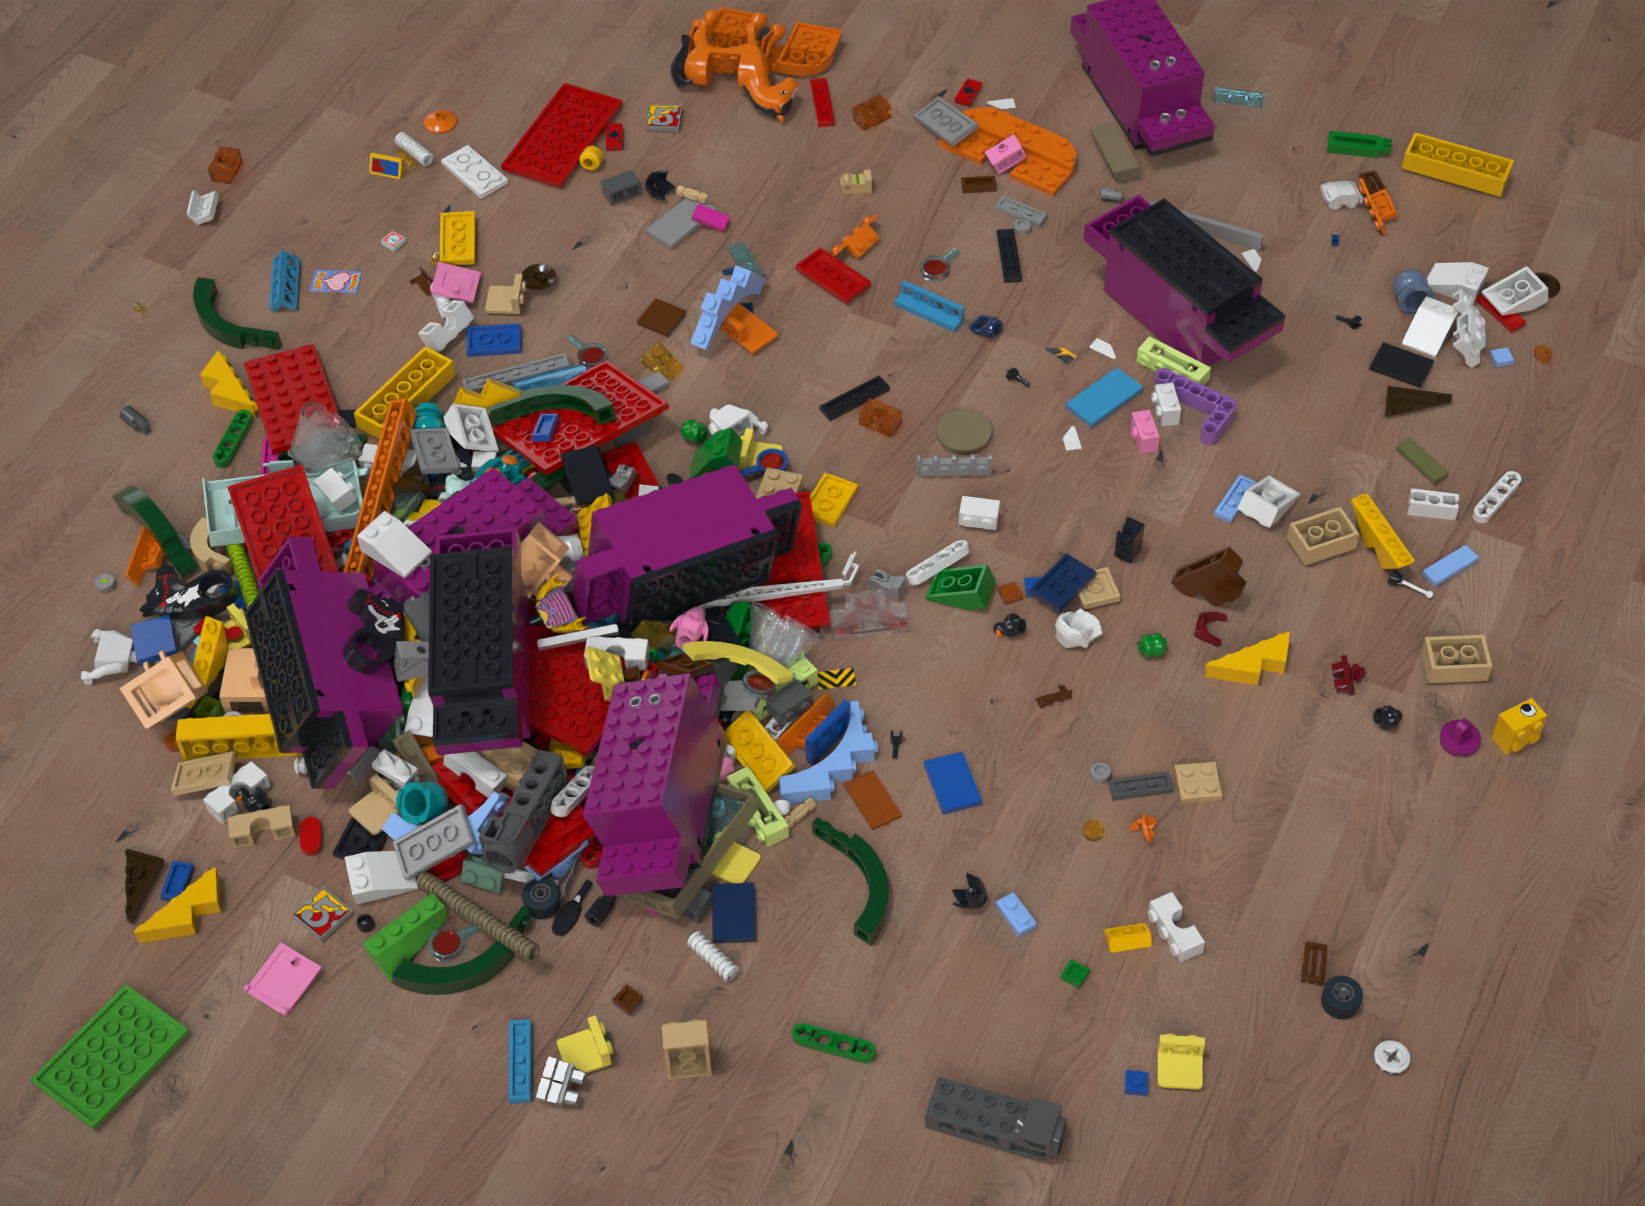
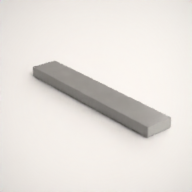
(518, 372)

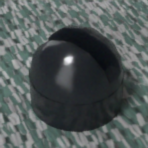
(365, 923)

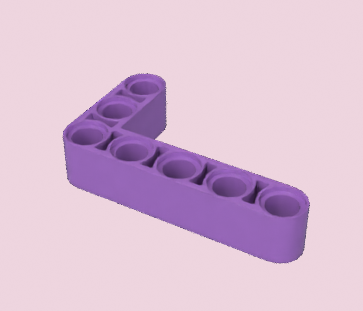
(1218, 406)

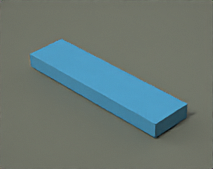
(520, 1061)

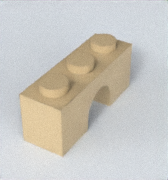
(245, 826)

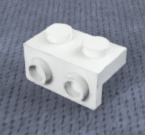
(202, 208)

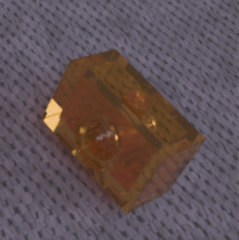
(871, 112)
(225, 165)
(880, 417)

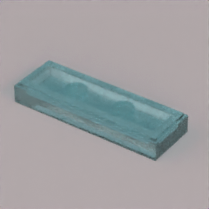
(1238, 97)
(744, 258)

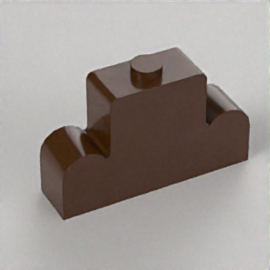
(1213, 577)

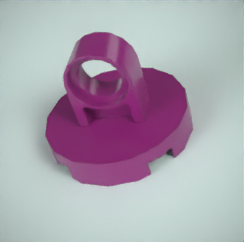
(1460, 738)

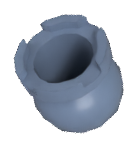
(1411, 289)

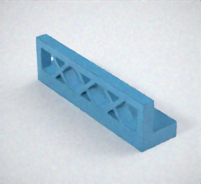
(279, 280)
(930, 309)
(551, 378)

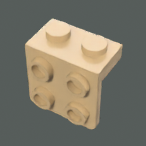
(506, 298)
(376, 806)

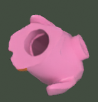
(690, 626)

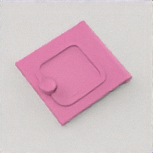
(455, 282)
(280, 982)

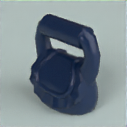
(989, 329)

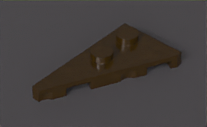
(1405, 400)
(412, 481)
(141, 874)

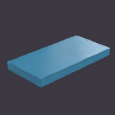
(1104, 397)

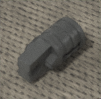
(134, 419)

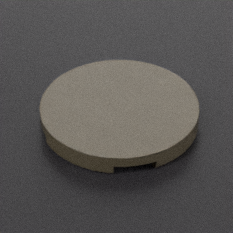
(963, 431)

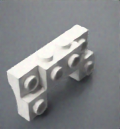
(1470, 328)

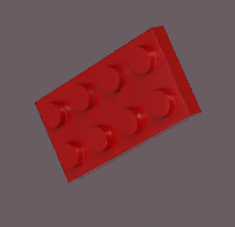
(833, 275)
(630, 456)

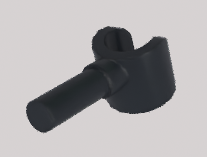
(1353, 323)
(1014, 374)
(896, 741)

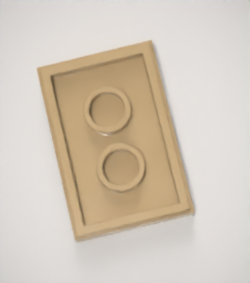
(204, 773)

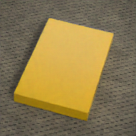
(831, 498)

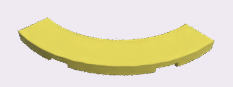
(714, 650)

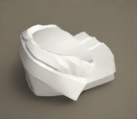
(574, 552)
(1077, 629)

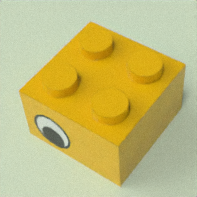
(1519, 726)

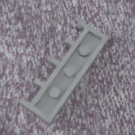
(953, 466)

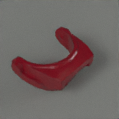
(1201, 631)

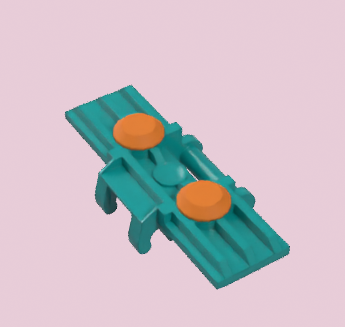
(508, 465)

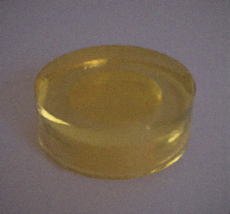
(1093, 830)

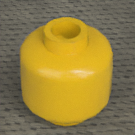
(591, 158)

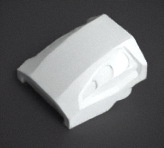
(1341, 193)

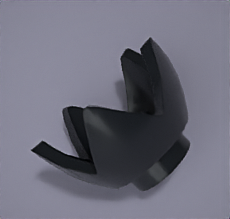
(661, 187)
(972, 897)

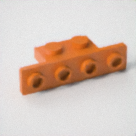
(1380, 204)
(860, 241)
(145, 556)
(797, 733)

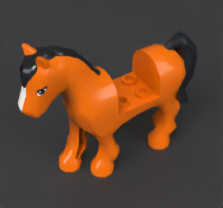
(700, 60)

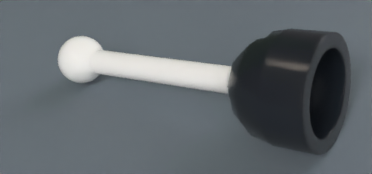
(1396, 579)

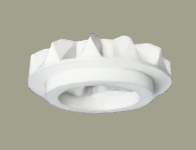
(1390, 1048)

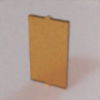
(872, 800)

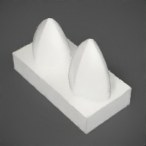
(394, 768)

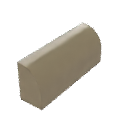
(1116, 152)

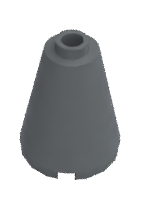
(418, 614)

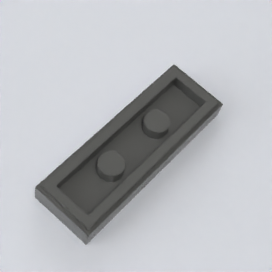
(1140, 786)

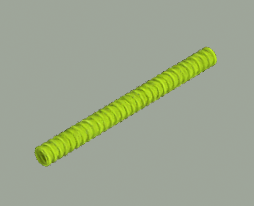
(243, 572)

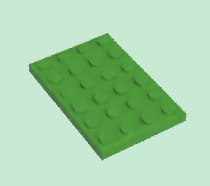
(109, 1057)

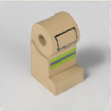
(856, 183)

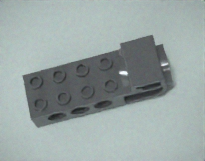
(526, 814)
(997, 1120)

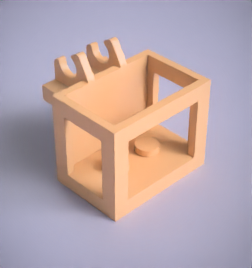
(540, 559)
(242, 682)
(164, 689)

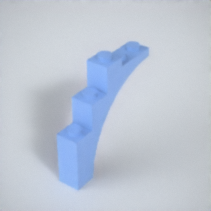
(717, 306)
(838, 766)
(495, 804)

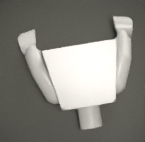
(736, 418)
(112, 656)

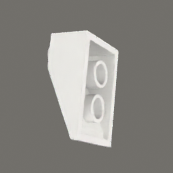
(1451, 277)
(1517, 293)
(1431, 327)
(471, 427)
(1268, 501)
(393, 545)
(421, 712)
(376, 876)

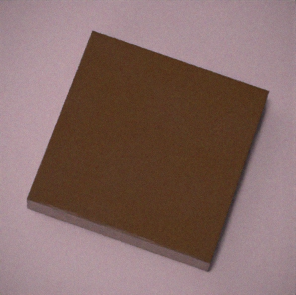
(661, 317)
(683, 664)

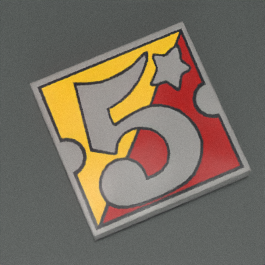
(664, 117)
(322, 914)

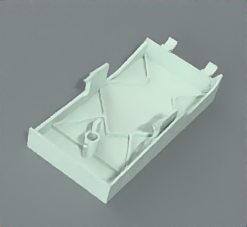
(223, 522)

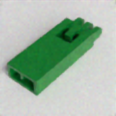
(1358, 144)

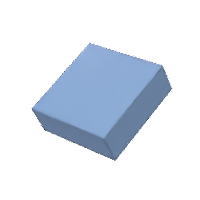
(1501, 357)

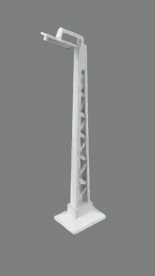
(786, 590)

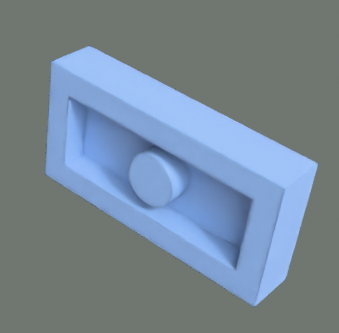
(1016, 914)

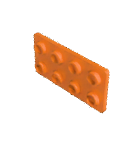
(747, 329)

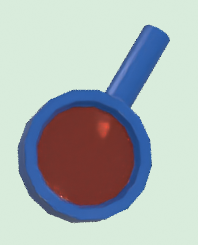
(766, 459)

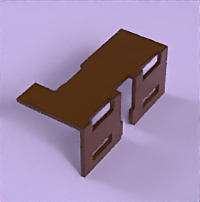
(420, 280)
(1051, 698)

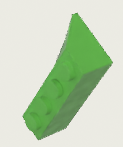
(405, 935)

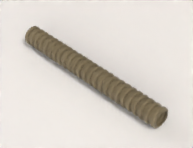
(478, 916)

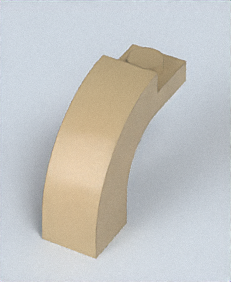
(202, 552)

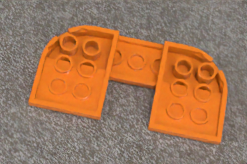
(804, 54)
(1049, 155)

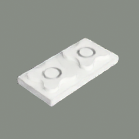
(474, 171)

